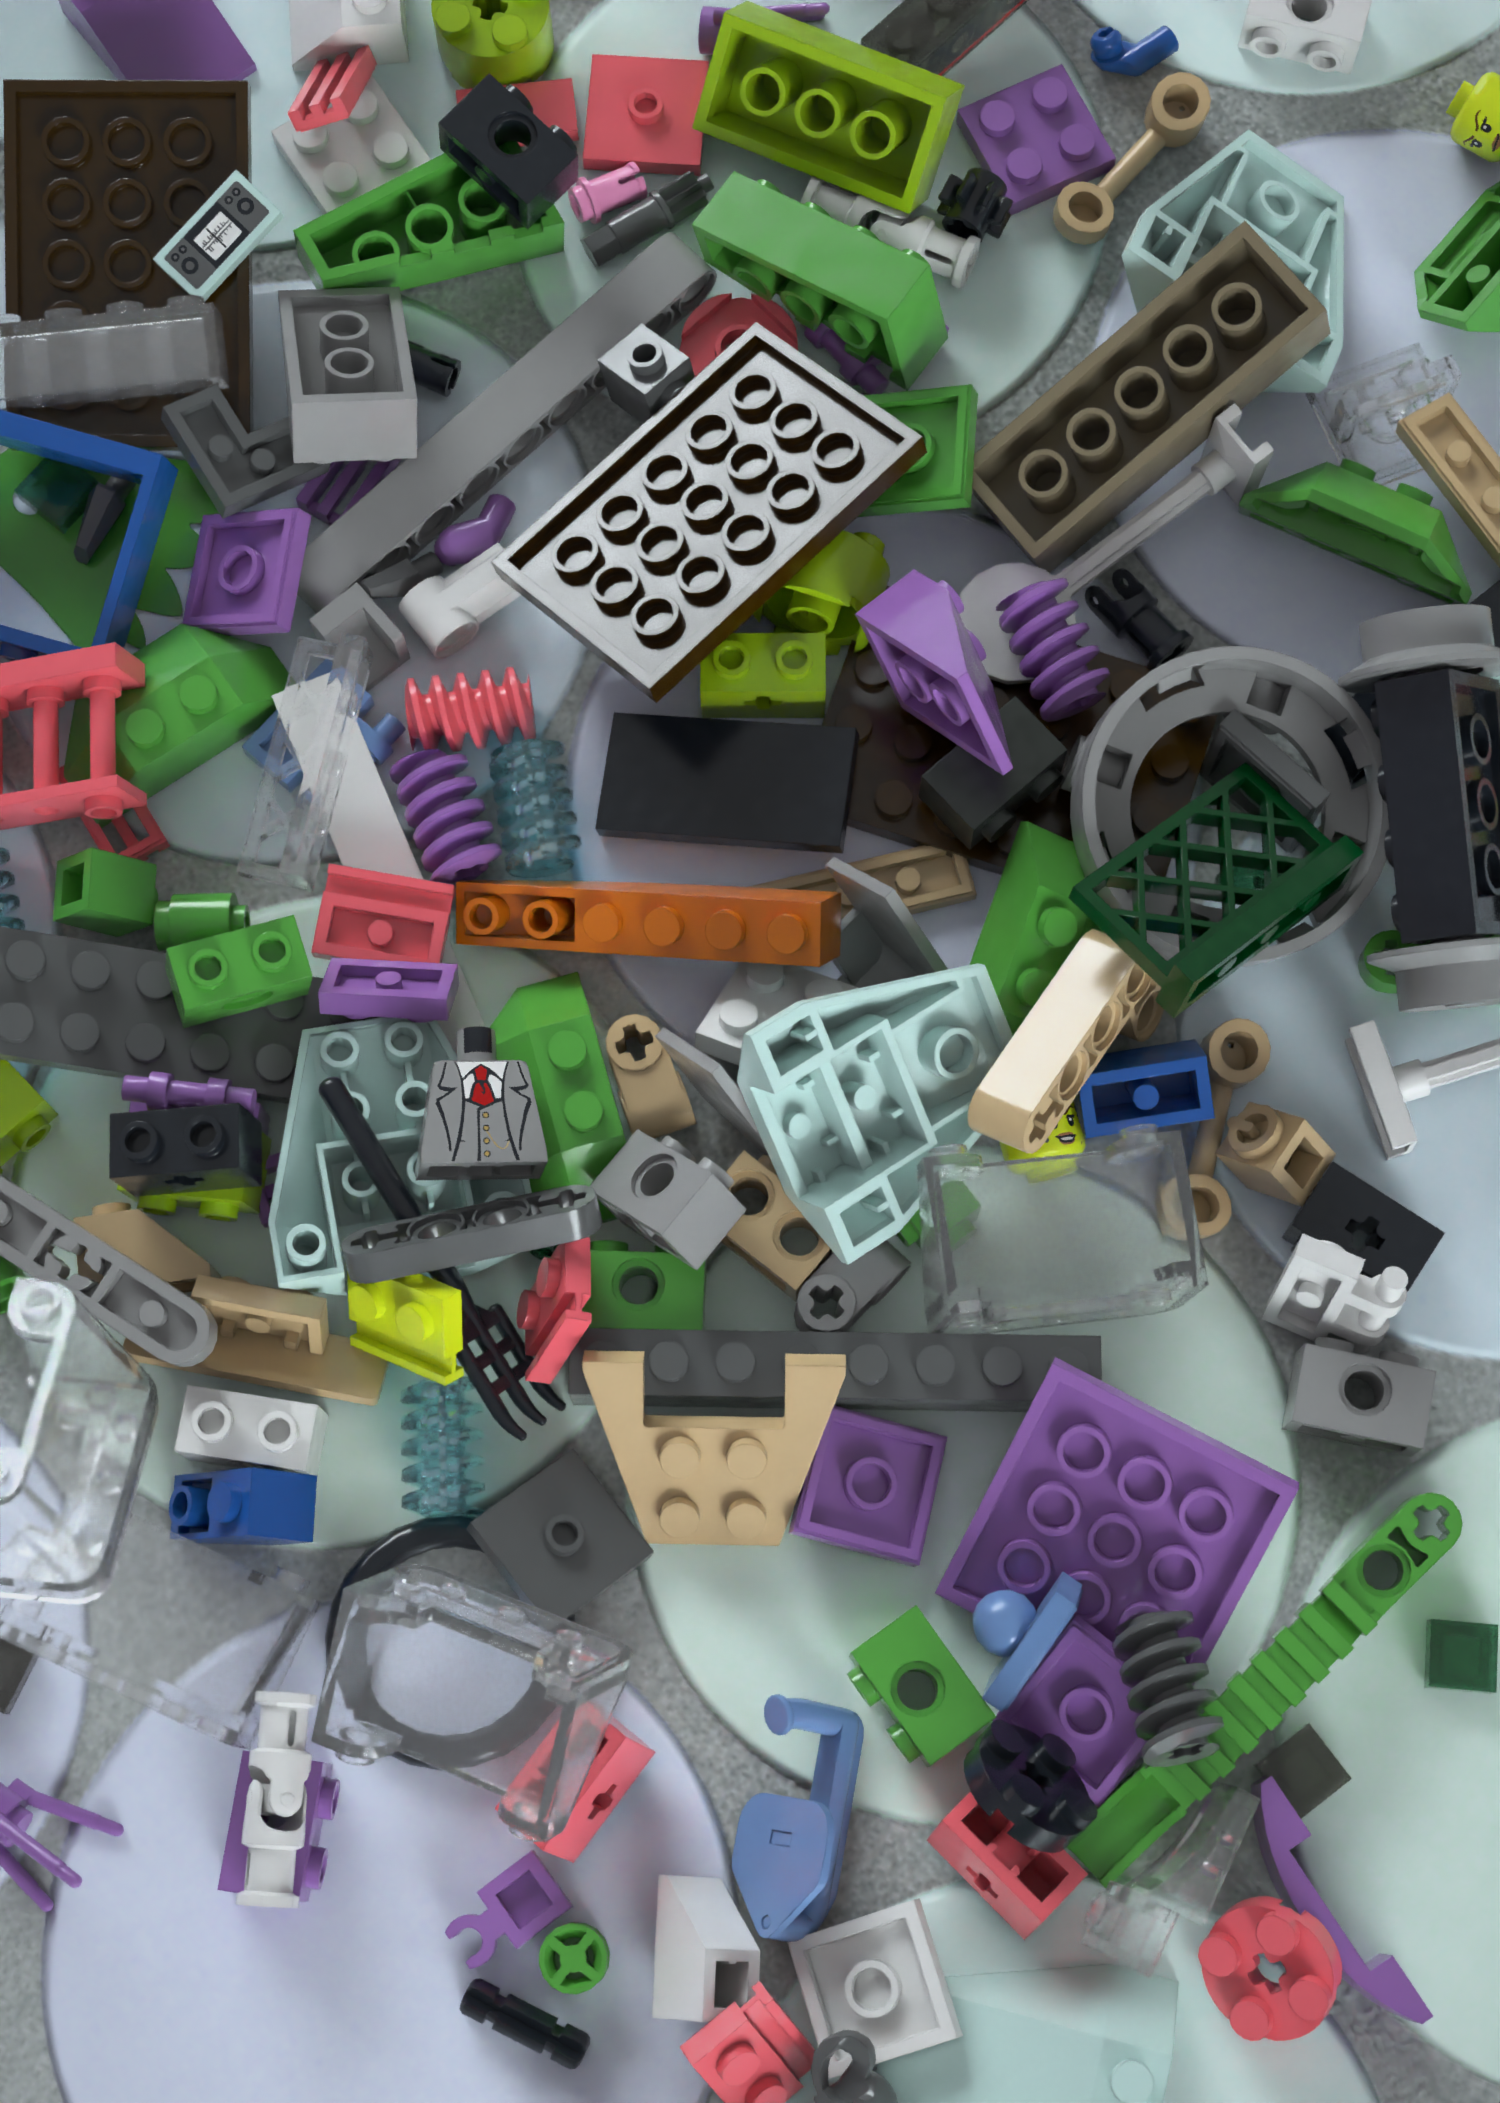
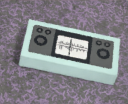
(218, 236)

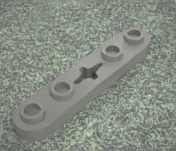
(128, 1296)

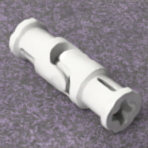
(944, 251)
(278, 1775)

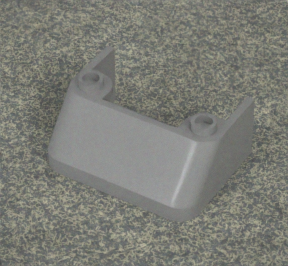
(876, 947)

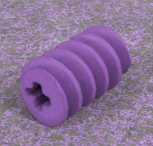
(1052, 649)
(442, 815)

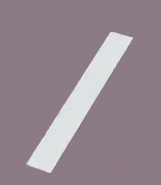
(371, 837)

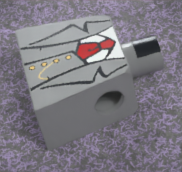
(480, 1116)

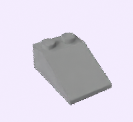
(348, 375)

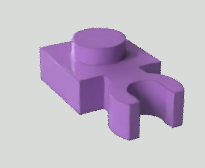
(518, 1904)

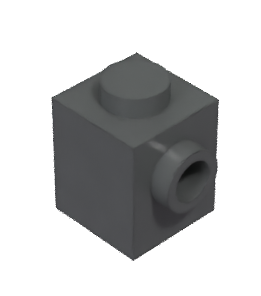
(644, 372)

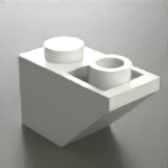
(700, 1950)

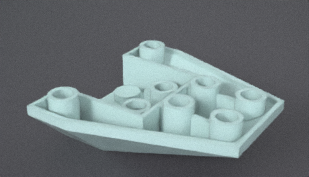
(319, 1180)

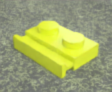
(409, 1324)

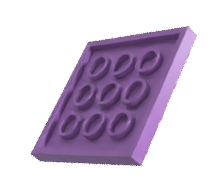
(1123, 1507)

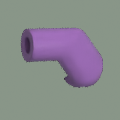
(471, 538)

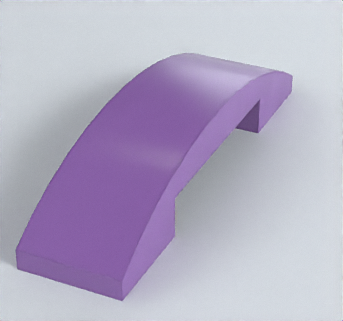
(1279, 1831)

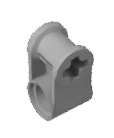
(851, 1286)

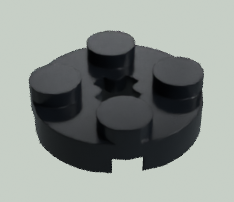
(1030, 1785)

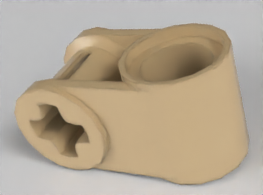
(650, 1087)

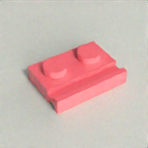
(382, 917)
(554, 1308)
(751, 2052)

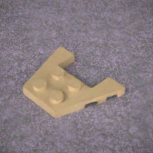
(713, 1474)

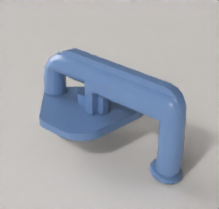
(793, 1847)

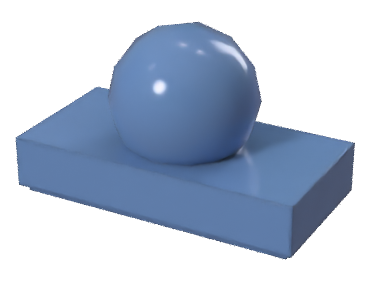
(1021, 1635)

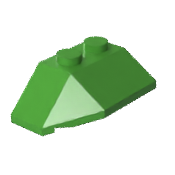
(1462, 274)
(1365, 524)
(195, 703)
(1031, 920)
(556, 1037)

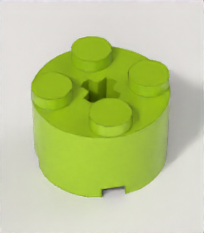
(494, 37)
(831, 591)

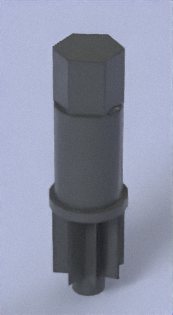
(650, 216)

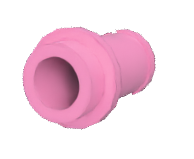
(606, 193)

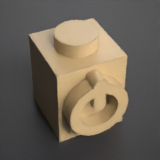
(1275, 1153)

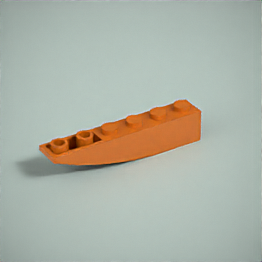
(652, 920)

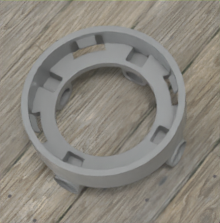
(1276, 697)

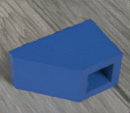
(244, 1507)

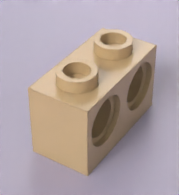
(759, 1235)

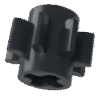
(974, 204)

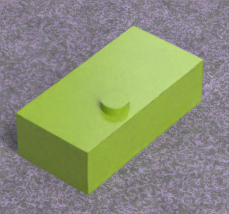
(827, 106)

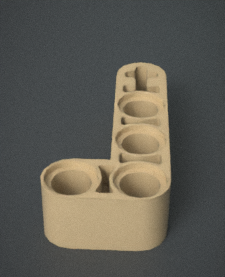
(1062, 1042)

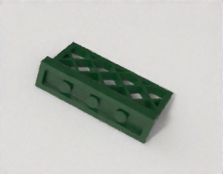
(1242, 931)

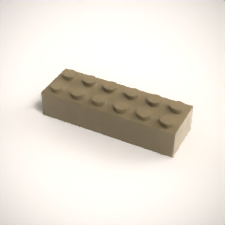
(1146, 397)

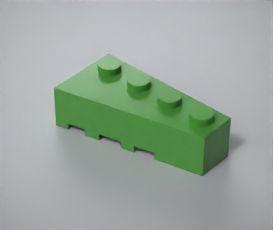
(421, 232)
(826, 273)

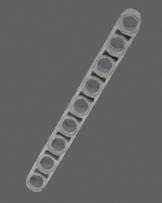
(503, 423)

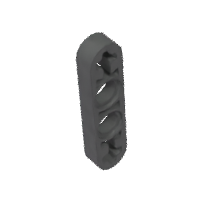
(471, 1233)

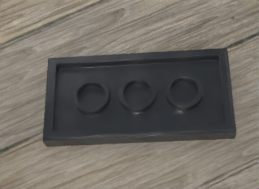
(728, 782)

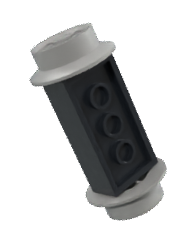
(1442, 797)

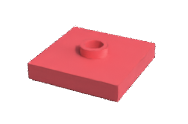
(644, 114)

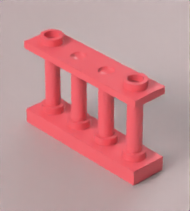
(45, 685)

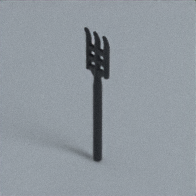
(475, 1319)

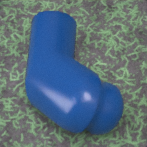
(1131, 58)

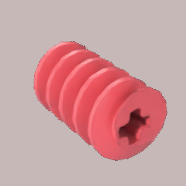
(469, 711)

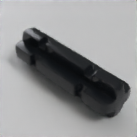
(525, 2023)

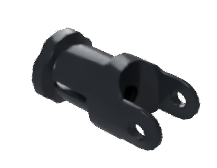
(1138, 620)

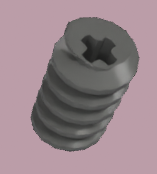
(1164, 1688)

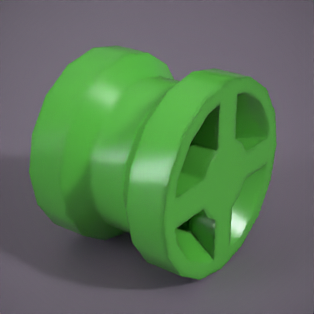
(559, 1960)

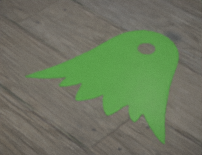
(76, 592)

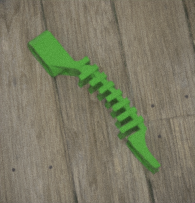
(1277, 1678)

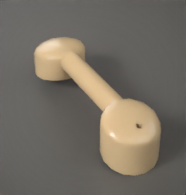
(1087, 209)
(1228, 1071)

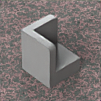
(359, 615)

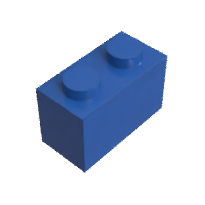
(1146, 1086)

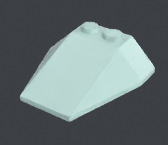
(1283, 205)
(863, 1089)
(1048, 2040)

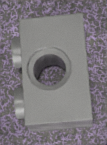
(669, 1197)
(1320, 1408)

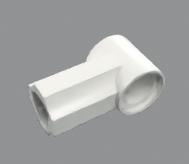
(450, 609)

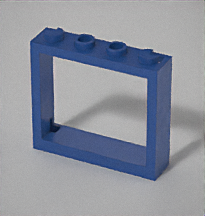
(114, 459)

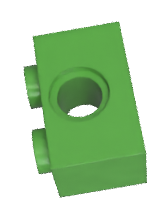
(238, 971)
(675, 1306)
(914, 1646)

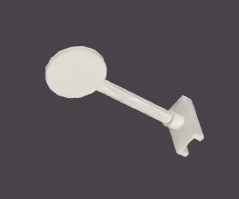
(1223, 465)
(1390, 1087)

